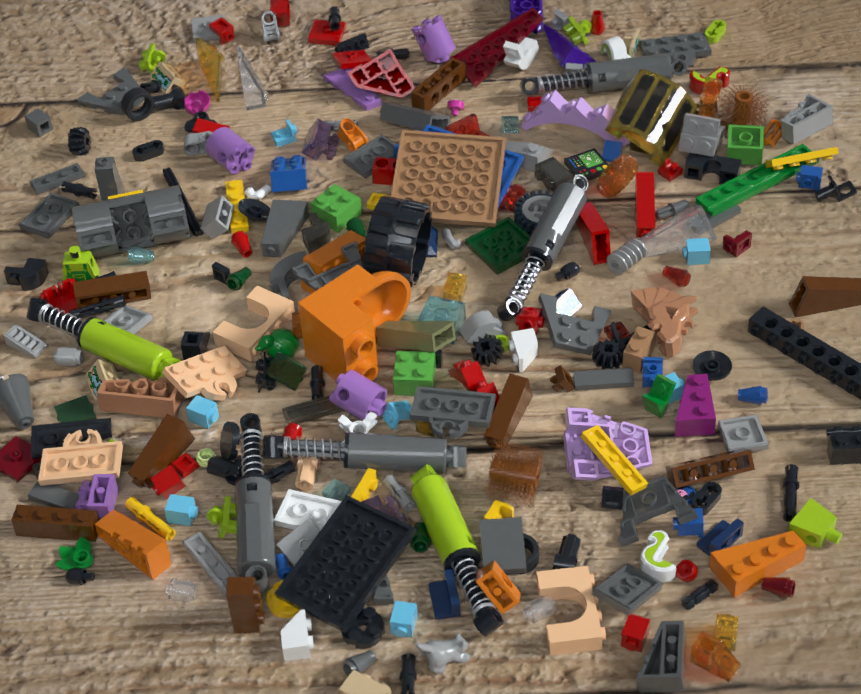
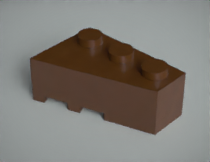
(245, 604)

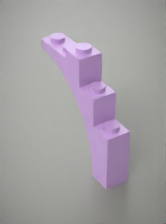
(576, 112)

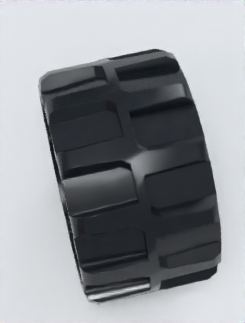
(398, 238)

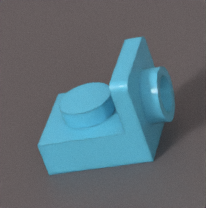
(285, 135)
(396, 411)

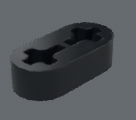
(148, 150)
(710, 501)

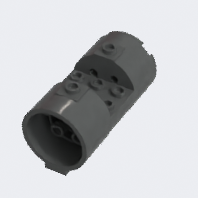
(131, 221)

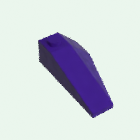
(565, 50)

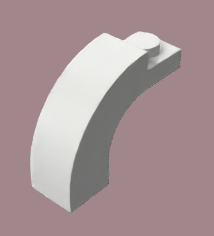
(520, 54)

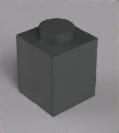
(38, 122)

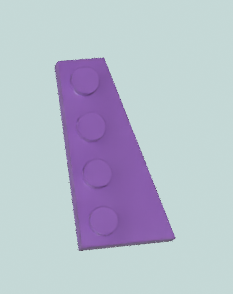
(364, 98)

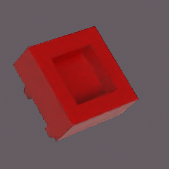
(670, 170)

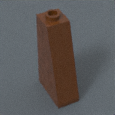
(825, 294)
(509, 410)
(162, 449)

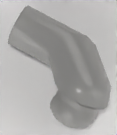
(448, 237)

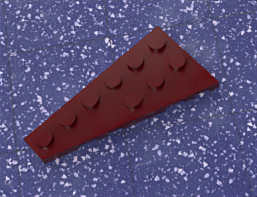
(488, 52)

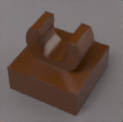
(562, 380)

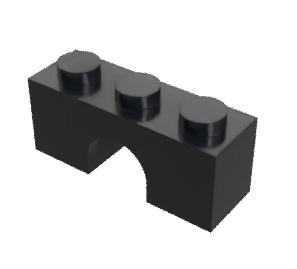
(699, 165)

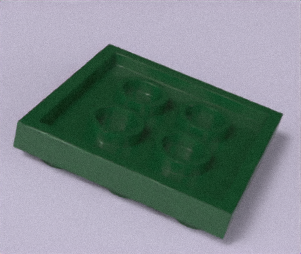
(499, 245)

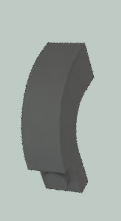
(282, 274)

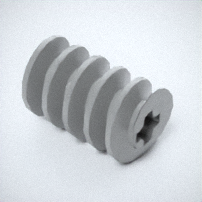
(626, 256)

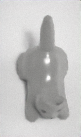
(444, 651)

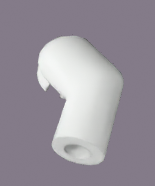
(258, 194)

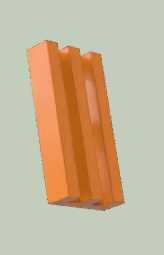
(777, 137)

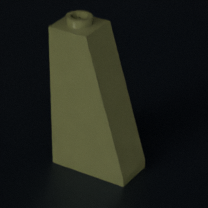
(416, 335)

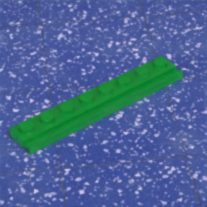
(749, 184)

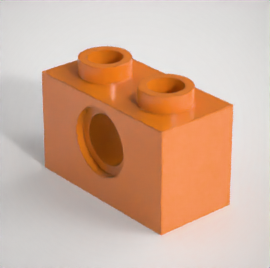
(498, 587)

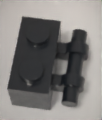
(844, 445)

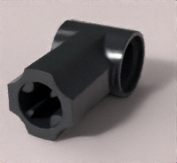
(174, 99)
(226, 469)
(567, 553)

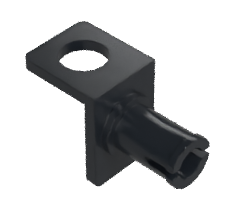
(833, 189)

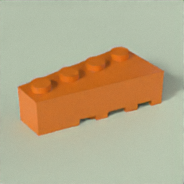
(134, 543)
(748, 563)

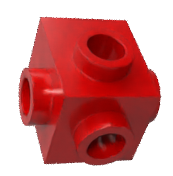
(530, 318)

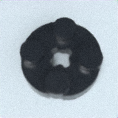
(372, 634)

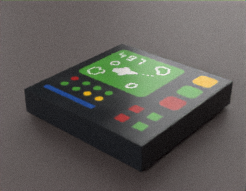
(587, 164)

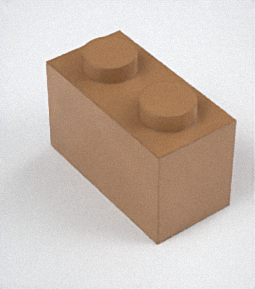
(640, 345)

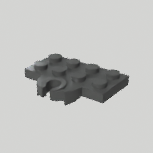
(681, 46)
(452, 409)

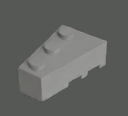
(806, 119)

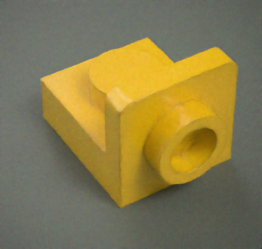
(499, 510)

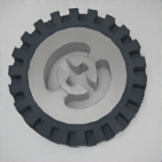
(530, 209)

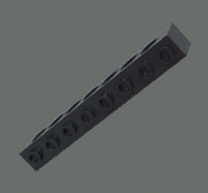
(807, 350)

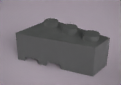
(666, 660)

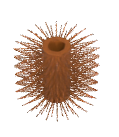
(742, 108)
(514, 472)

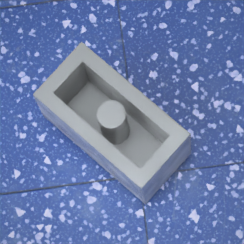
(217, 217)

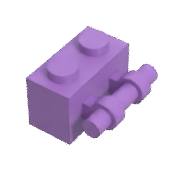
(101, 494)

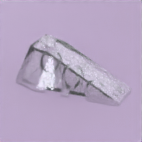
(251, 85)
(672, 234)

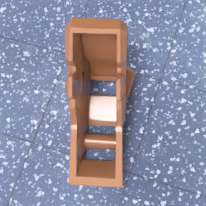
(666, 315)

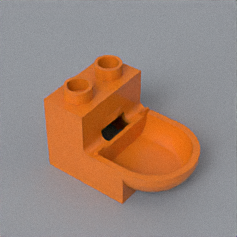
(343, 319)

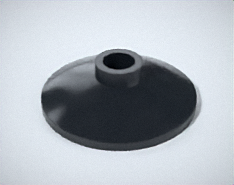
(254, 209)
(713, 363)

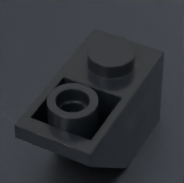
(194, 343)

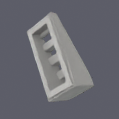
(17, 333)

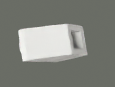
(524, 346)
(295, 638)

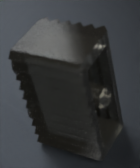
(552, 173)

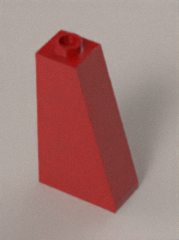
(644, 203)
(594, 234)

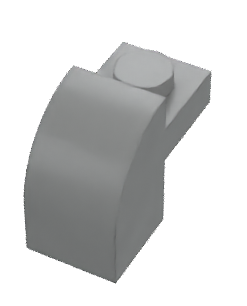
(481, 324)

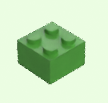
(745, 143)
(336, 207)
(413, 370)

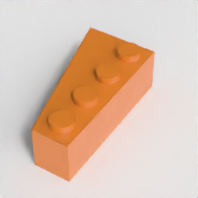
(331, 256)

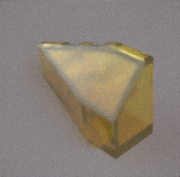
(211, 65)

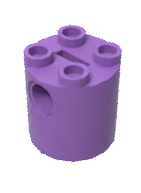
(434, 39)
(230, 150)
(359, 395)

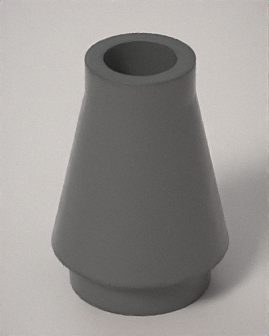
(359, 662)

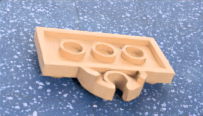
(207, 374)
(80, 460)

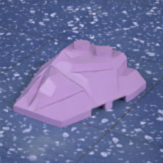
(582, 461)

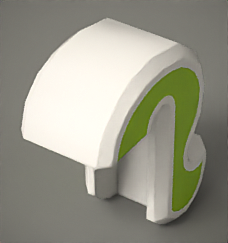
(614, 48)
(652, 555)

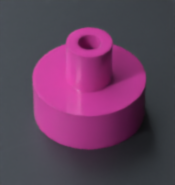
(455, 106)

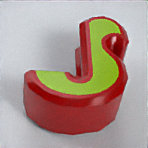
(696, 80)

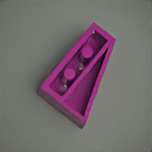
(696, 408)

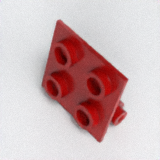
(61, 297)

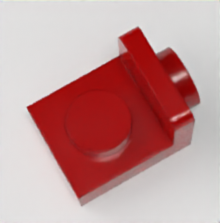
(223, 30)

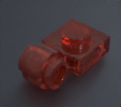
(510, 198)

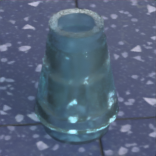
(140, 255)

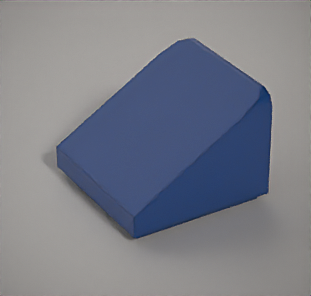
(611, 150)

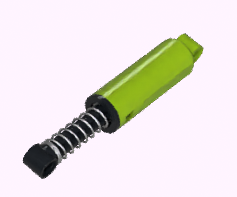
(106, 340)
(453, 543)

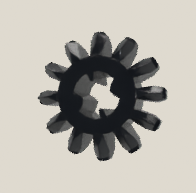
(79, 141)
(488, 343)
(608, 354)

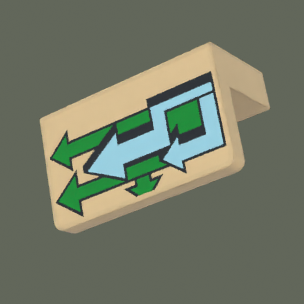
(632, 43)
(167, 77)
(97, 373)

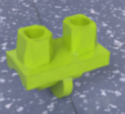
(578, 29)
(151, 58)
(222, 516)

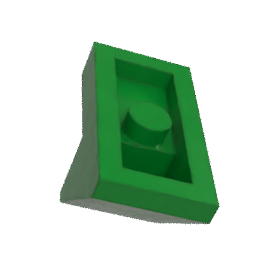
(659, 395)

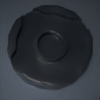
(229, 439)

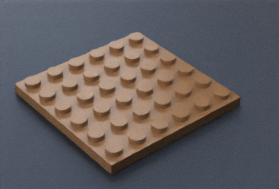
(452, 175)

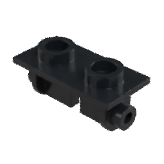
(355, 43)
(262, 379)

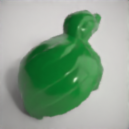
(279, 340)

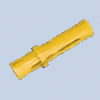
(144, 513)

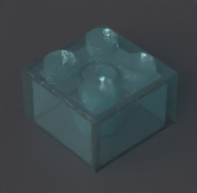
(444, 310)

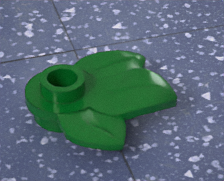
(77, 556)

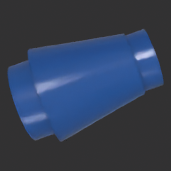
(753, 395)

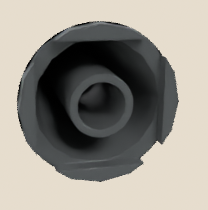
(16, 400)

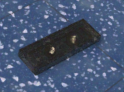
(310, 410)

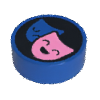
(687, 492)

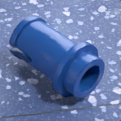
(282, 566)

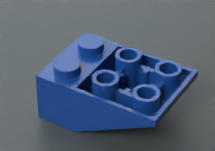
(288, 173)

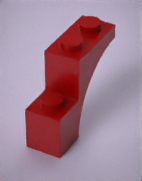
(472, 377)

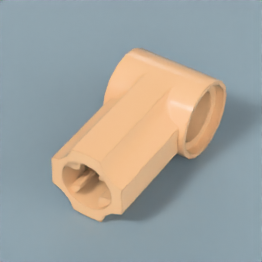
(307, 472)

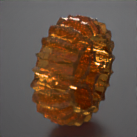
(617, 176)

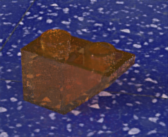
(714, 657)

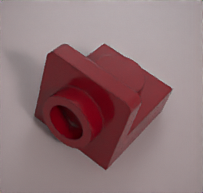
(739, 244)

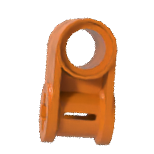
(353, 136)

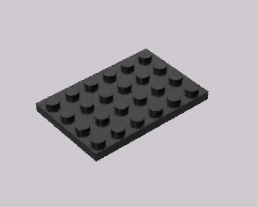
(345, 563)

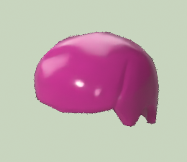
(197, 102)

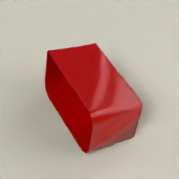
(281, 9)
(383, 171)

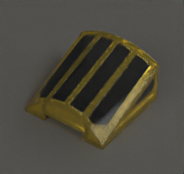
(651, 114)

